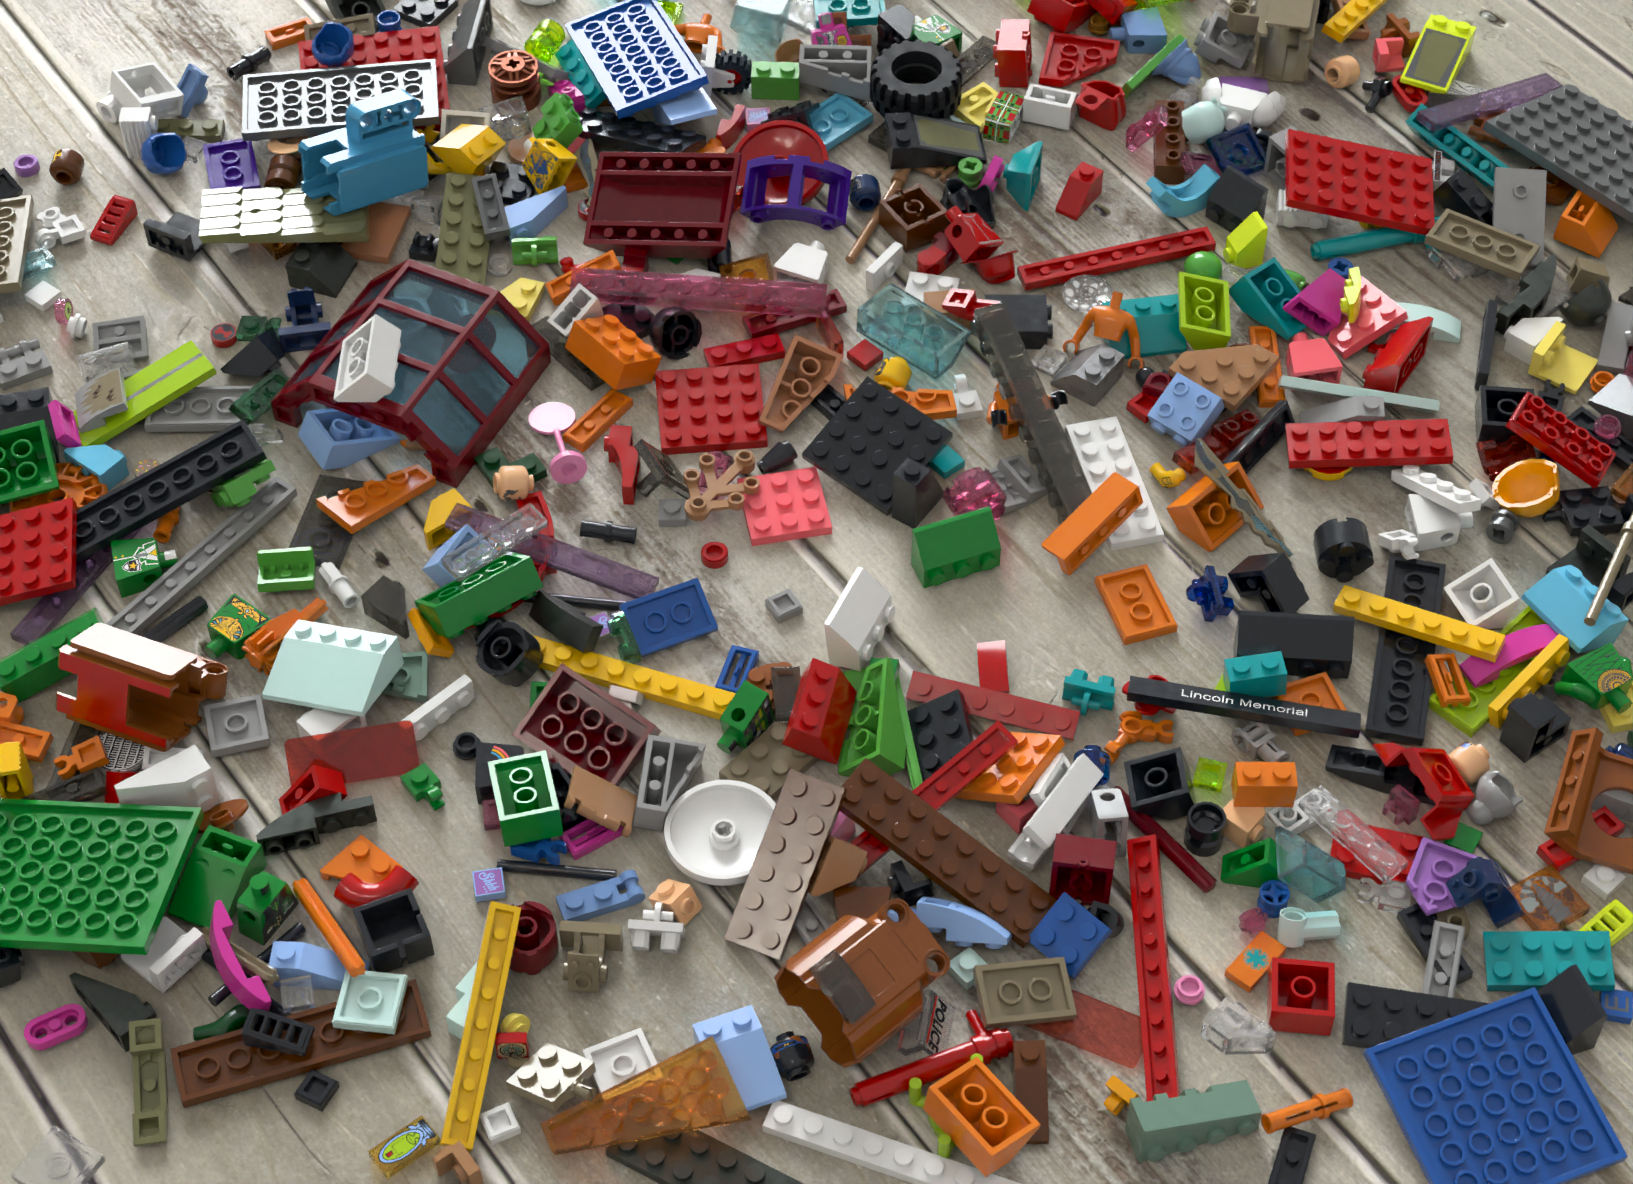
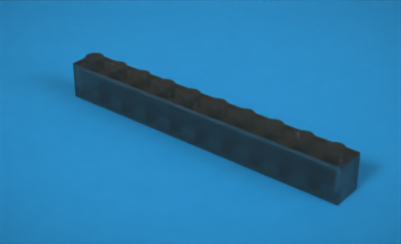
(1031, 409)

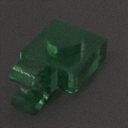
(255, 325)

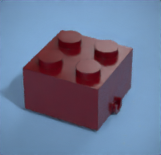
(1082, 868)

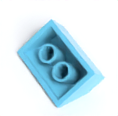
(1563, 602)

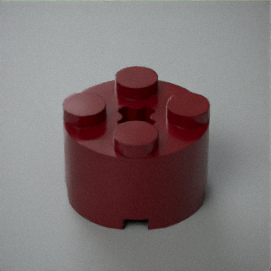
(535, 939)

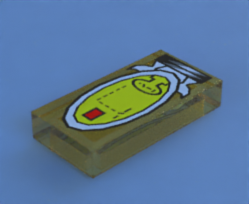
(404, 1147)

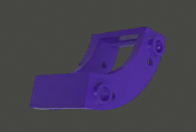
(798, 168)

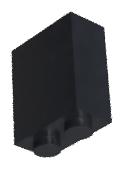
(1029, 316)

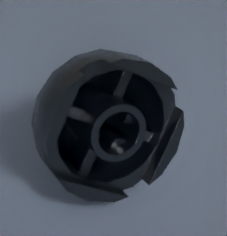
(675, 332)

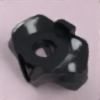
(960, 195)

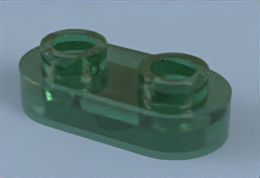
(619, 627)

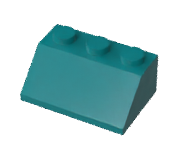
(1157, 326)

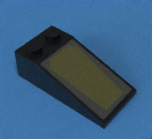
(930, 141)

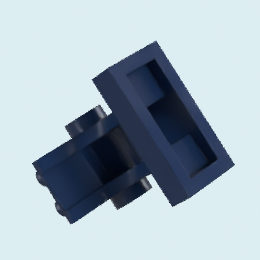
(305, 329)
(1487, 882)

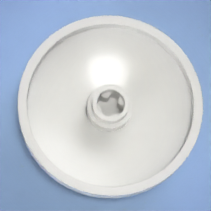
(717, 830)

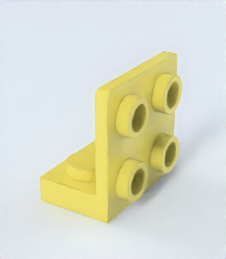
(1560, 362)

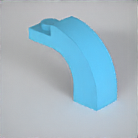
(1186, 197)

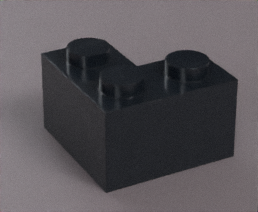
(1271, 580)
(1533, 726)

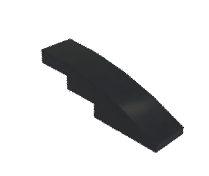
(1368, 770)

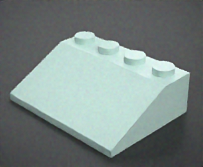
(333, 667)

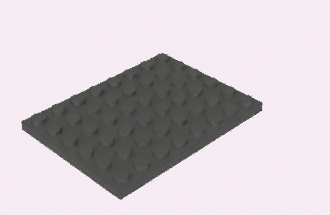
(1576, 142)

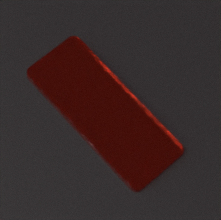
(356, 752)
(1099, 1030)

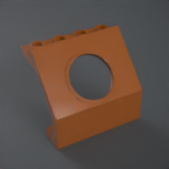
(1584, 776)

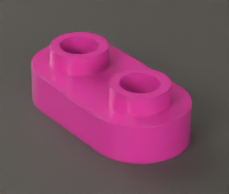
(994, 170)
(55, 1026)

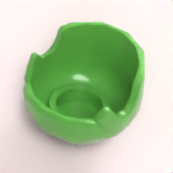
(1203, 264)

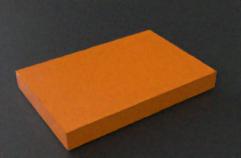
(1135, 604)

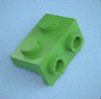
(286, 569)

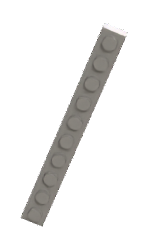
(204, 557)

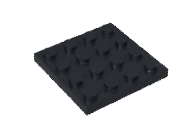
(872, 440)

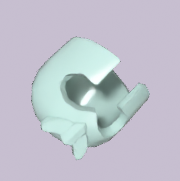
(1203, 120)

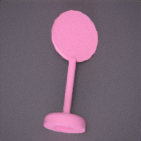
(554, 419)

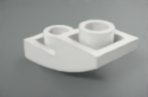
(1292, 817)

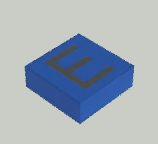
(1617, 1005)

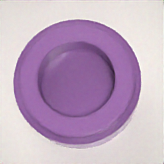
(26, 165)

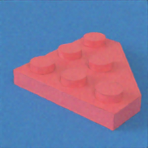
(1376, 317)

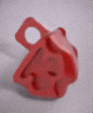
(1102, 104)

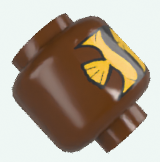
(66, 166)

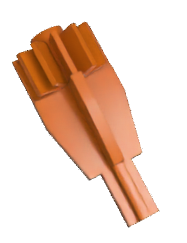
(266, 642)

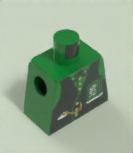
(264, 907)

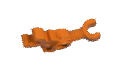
(1134, 729)

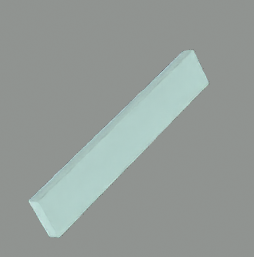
(1345, 392)

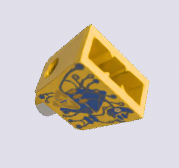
(547, 163)

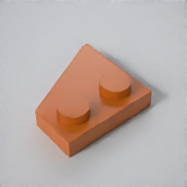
(362, 860)

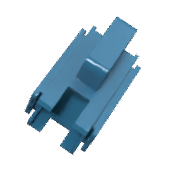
(369, 157)

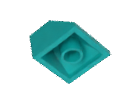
(1024, 174)

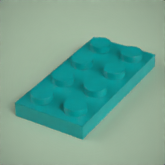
(1536, 957)

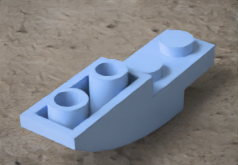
(961, 923)

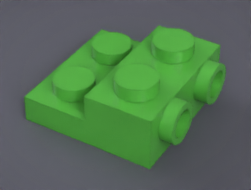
(559, 120)
(241, 487)

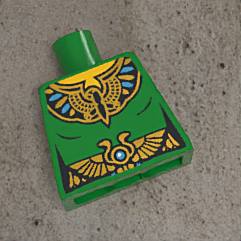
(232, 627)

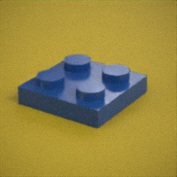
(1070, 933)

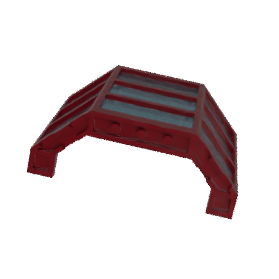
(459, 368)

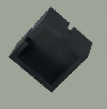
(393, 931)

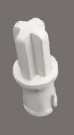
(339, 585)

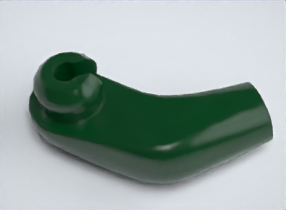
(228, 1022)

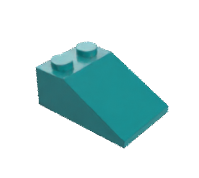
(1263, 296)

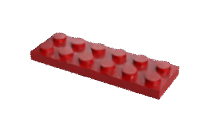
(1368, 443)

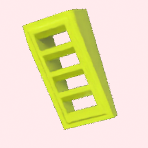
(1617, 917)

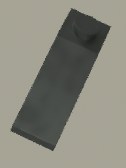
(112, 1006)

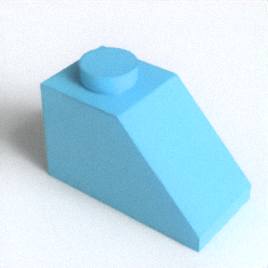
(100, 460)

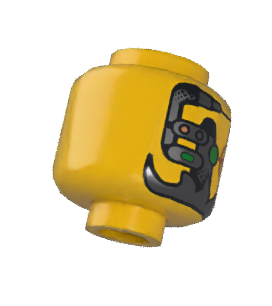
(893, 373)

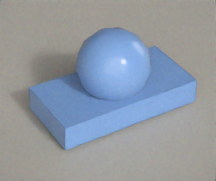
(193, 87)

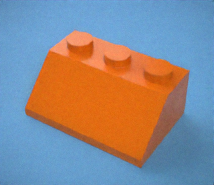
(1205, 509)
(980, 1116)

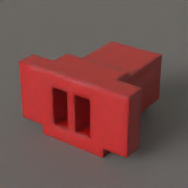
(1373, 348)

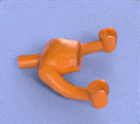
(697, 34)
(1110, 323)

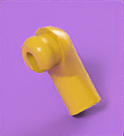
(1167, 478)

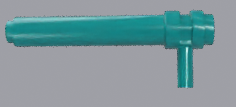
(1363, 242)

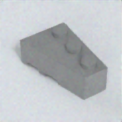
(837, 68)
(664, 777)

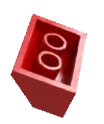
(1399, 357)
(820, 712)

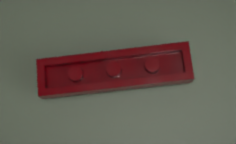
(766, 324)

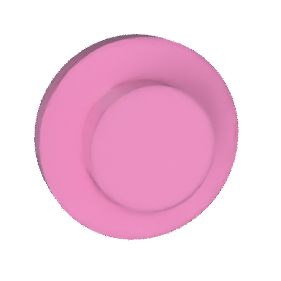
(1189, 990)

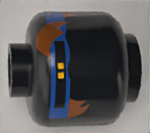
(792, 1056)

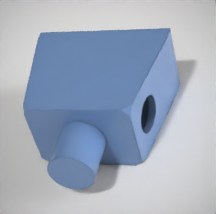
(1141, 31)

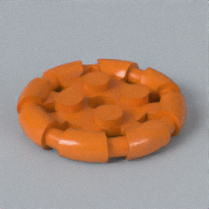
(69, 488)

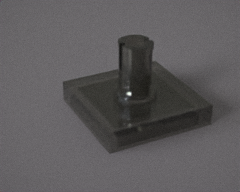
(662, 471)

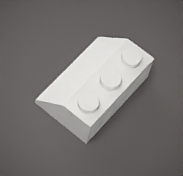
(368, 362)
(858, 621)

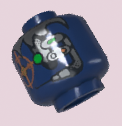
(864, 192)

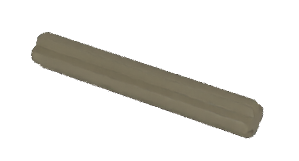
(248, 962)

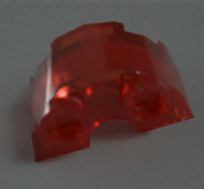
(1498, 456)

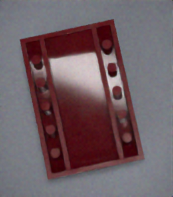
(663, 203)

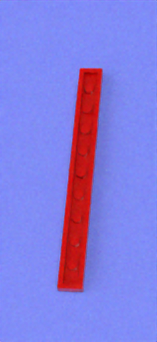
(1153, 968)

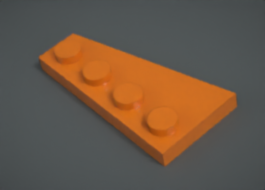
(931, 402)
(376, 498)

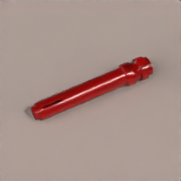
(990, 1044)

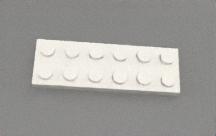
(1102, 451)

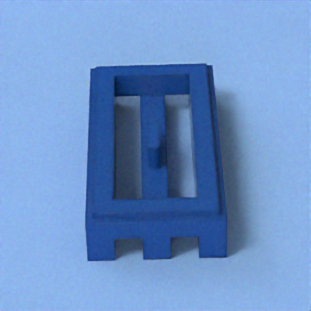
(745, 652)

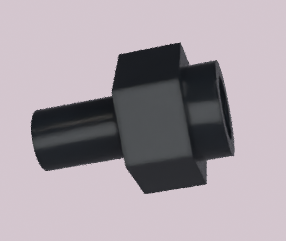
(1380, 88)

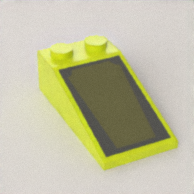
(1439, 54)

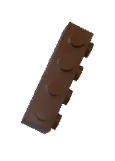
(1169, 145)

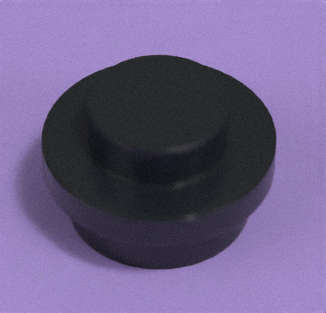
(465, 746)

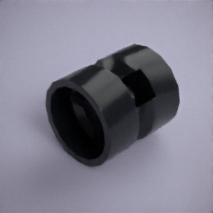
(1205, 829)

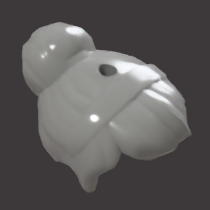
(1493, 798)

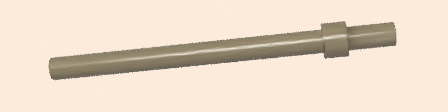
(1611, 573)

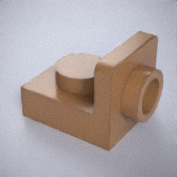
(458, 1159)

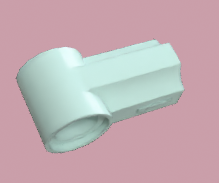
(1297, 926)

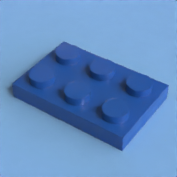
(669, 617)

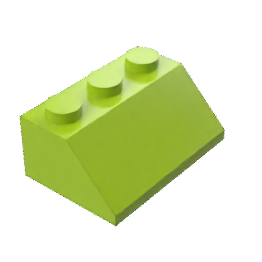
(1204, 311)

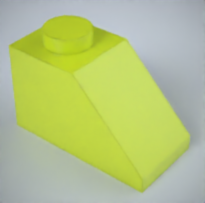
(1247, 243)

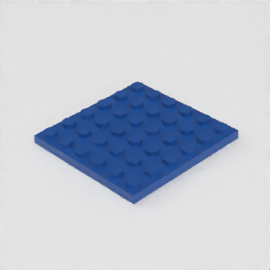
(1495, 1098)

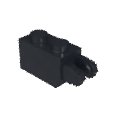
(1464, 197)

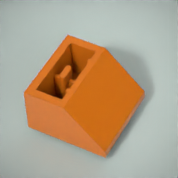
(1586, 225)

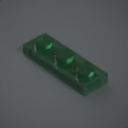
(258, 399)

